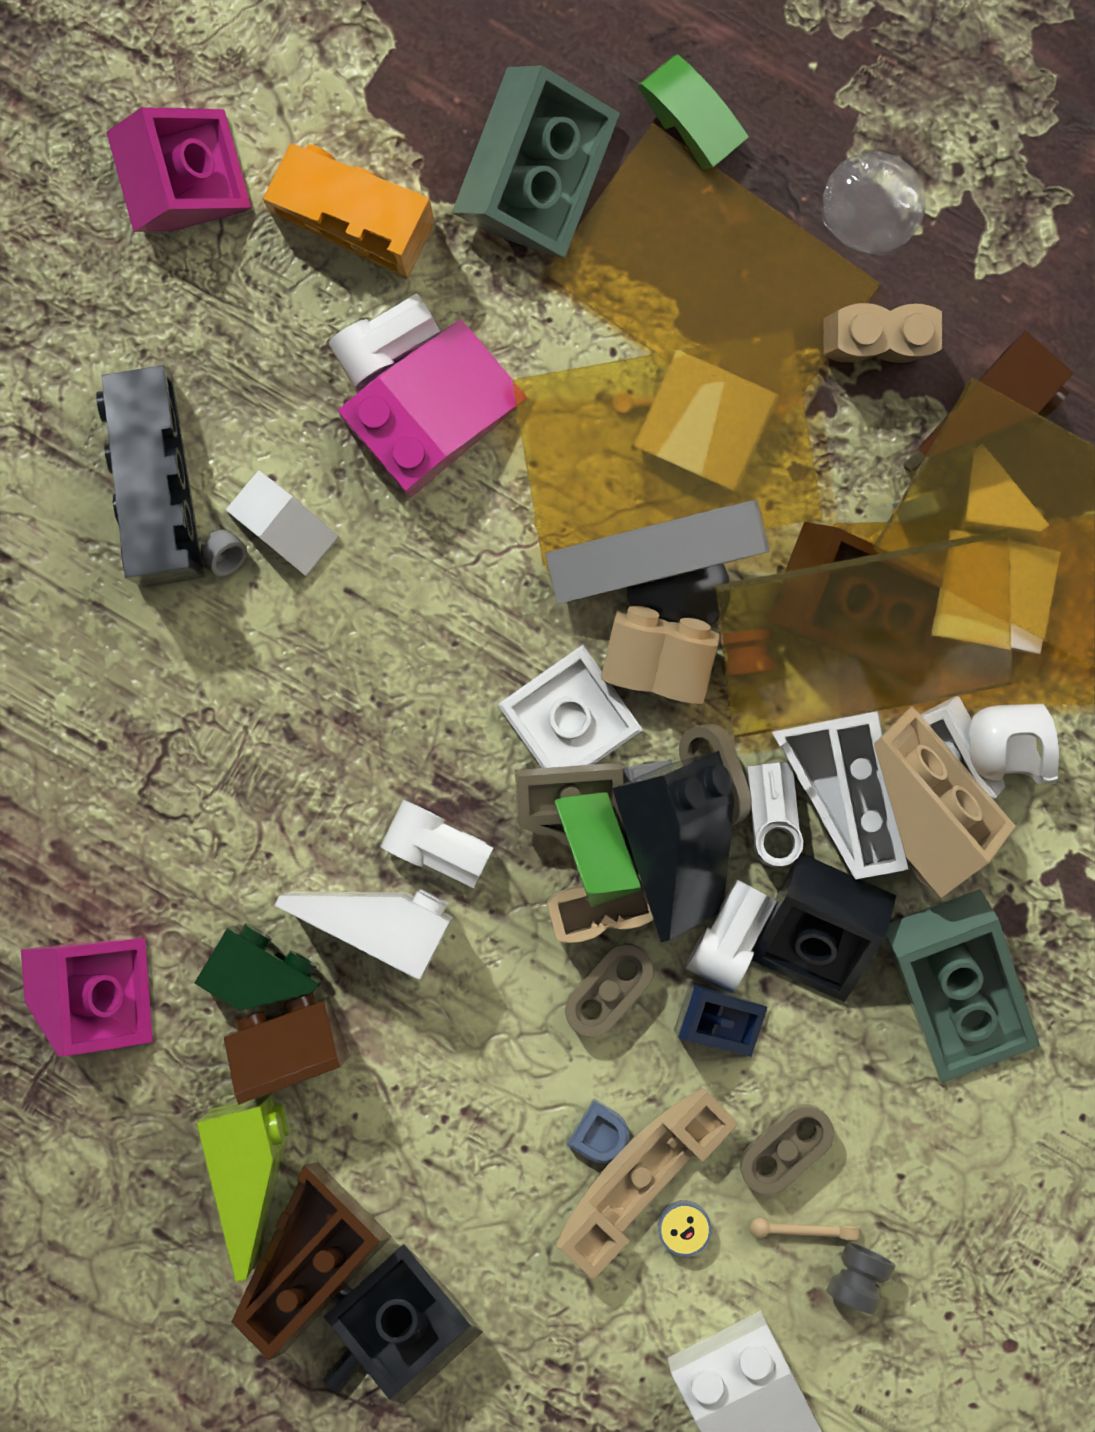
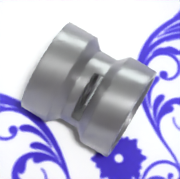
(857, 1283)

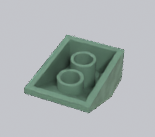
(962, 985)

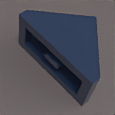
(719, 1020)

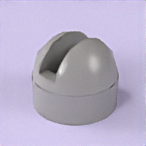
(231, 559)

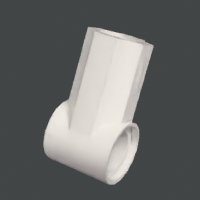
(375, 345)
(774, 808)
(426, 840)
(725, 947)

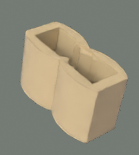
(872, 330)
(660, 655)
(578, 922)

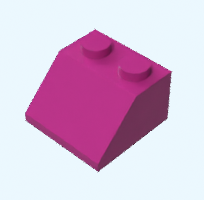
(177, 168)

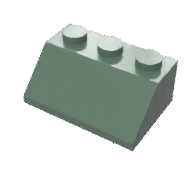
(536, 160)

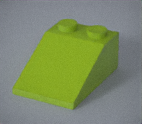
(243, 1162)

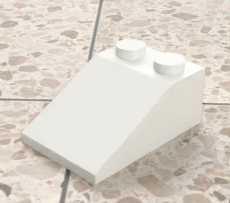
(387, 925)
(741, 1382)

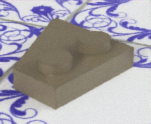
(540, 787)

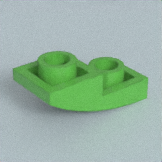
(691, 105)

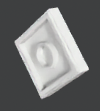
(570, 714)

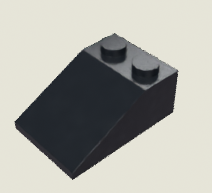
(680, 839)

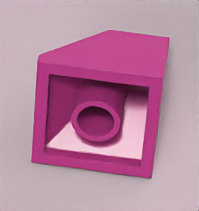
(89, 994)

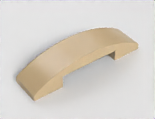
(638, 1174)

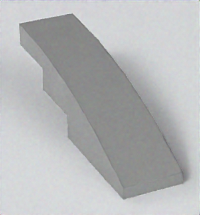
(657, 551)

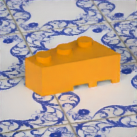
(351, 208)

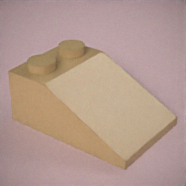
(938, 806)

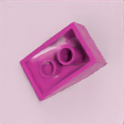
(431, 407)

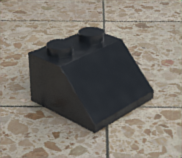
(824, 927)
(402, 1325)

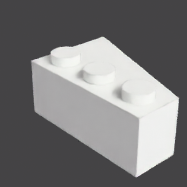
(848, 789)

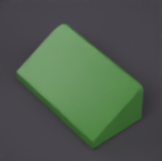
(597, 847)

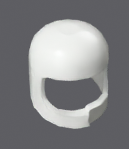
(1005, 742)

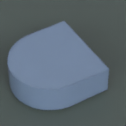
(599, 1133)

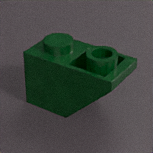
(252, 973)

